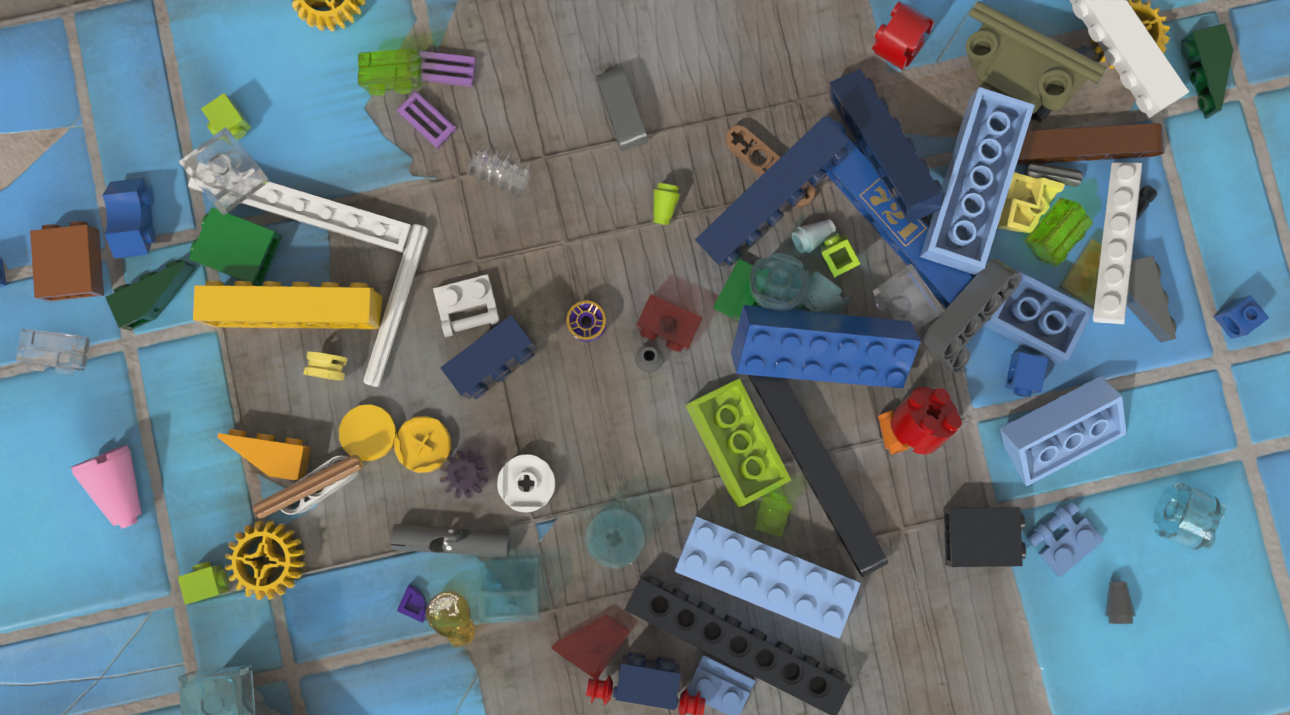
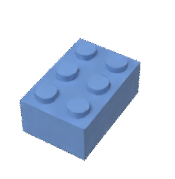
(1041, 320)

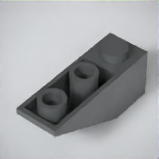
(1149, 300)

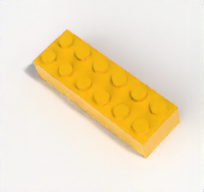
(287, 306)

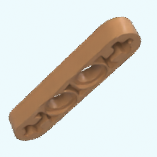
(772, 157)

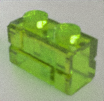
(389, 71)
(1058, 232)

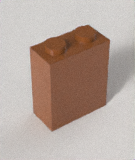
(66, 262)

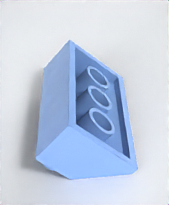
(1064, 430)

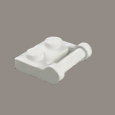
(463, 297)

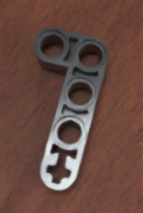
(968, 313)

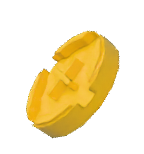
(367, 432)
(423, 444)

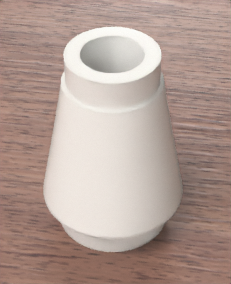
(812, 235)

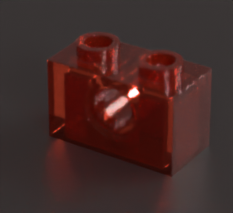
(658, 310)

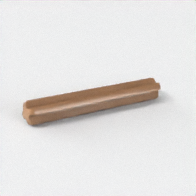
(308, 486)

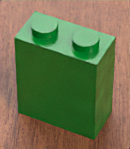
(235, 247)

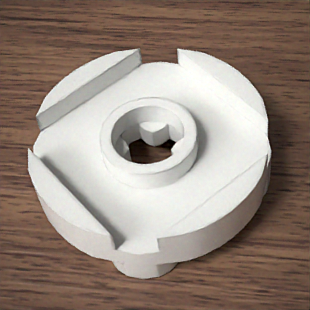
(538, 495)

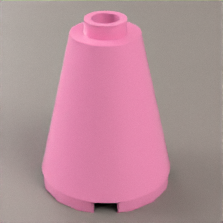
(111, 485)

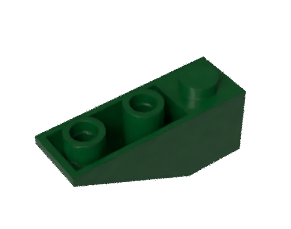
(1209, 61)
(147, 298)

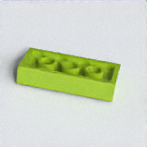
(738, 443)

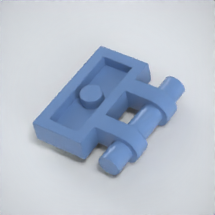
(1071, 545)

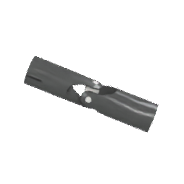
(455, 540)

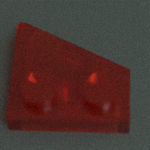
(593, 645)

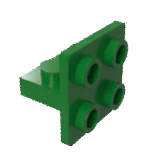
(736, 292)

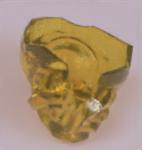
(451, 617)

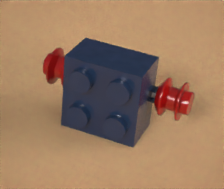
(647, 684)

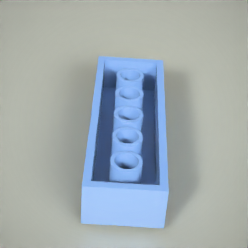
(977, 181)
(767, 577)

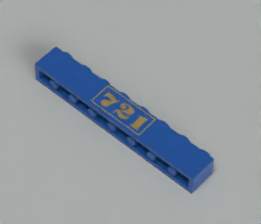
(870, 197)

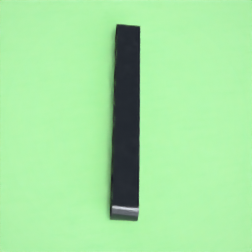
(820, 473)

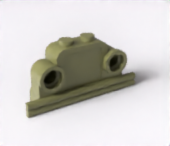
(1026, 62)

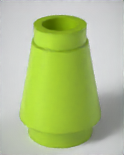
(664, 202)

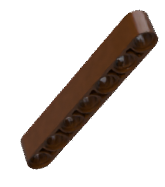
(1092, 143)

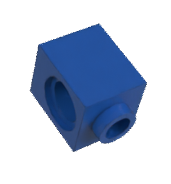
(1241, 317)
(1026, 374)

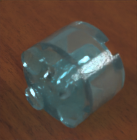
(822, 295)
(1188, 516)
(600, 545)

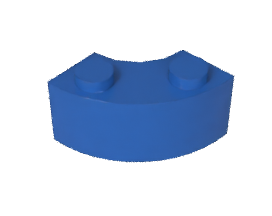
(129, 218)

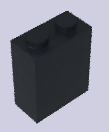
(984, 536)

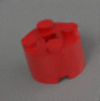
(903, 36)
(925, 420)

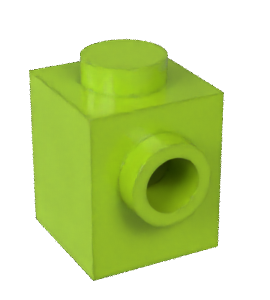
(224, 113)
(839, 254)
(203, 582)

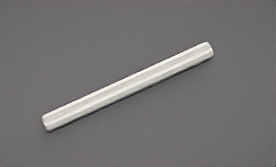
(395, 305)

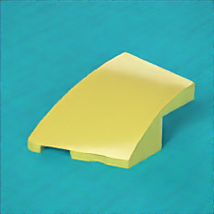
(1027, 202)

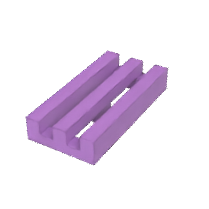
(448, 58)
(443, 135)

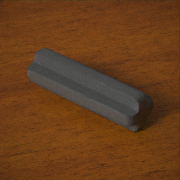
(1063, 175)

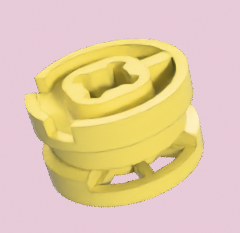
(325, 366)

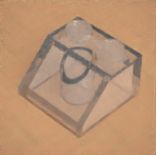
(907, 298)

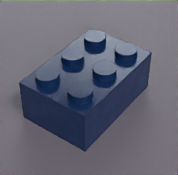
(489, 359)

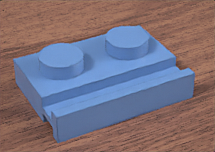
(721, 685)

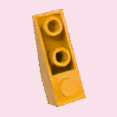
(273, 458)

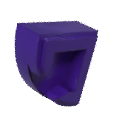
(413, 604)

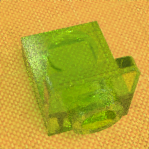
(772, 514)

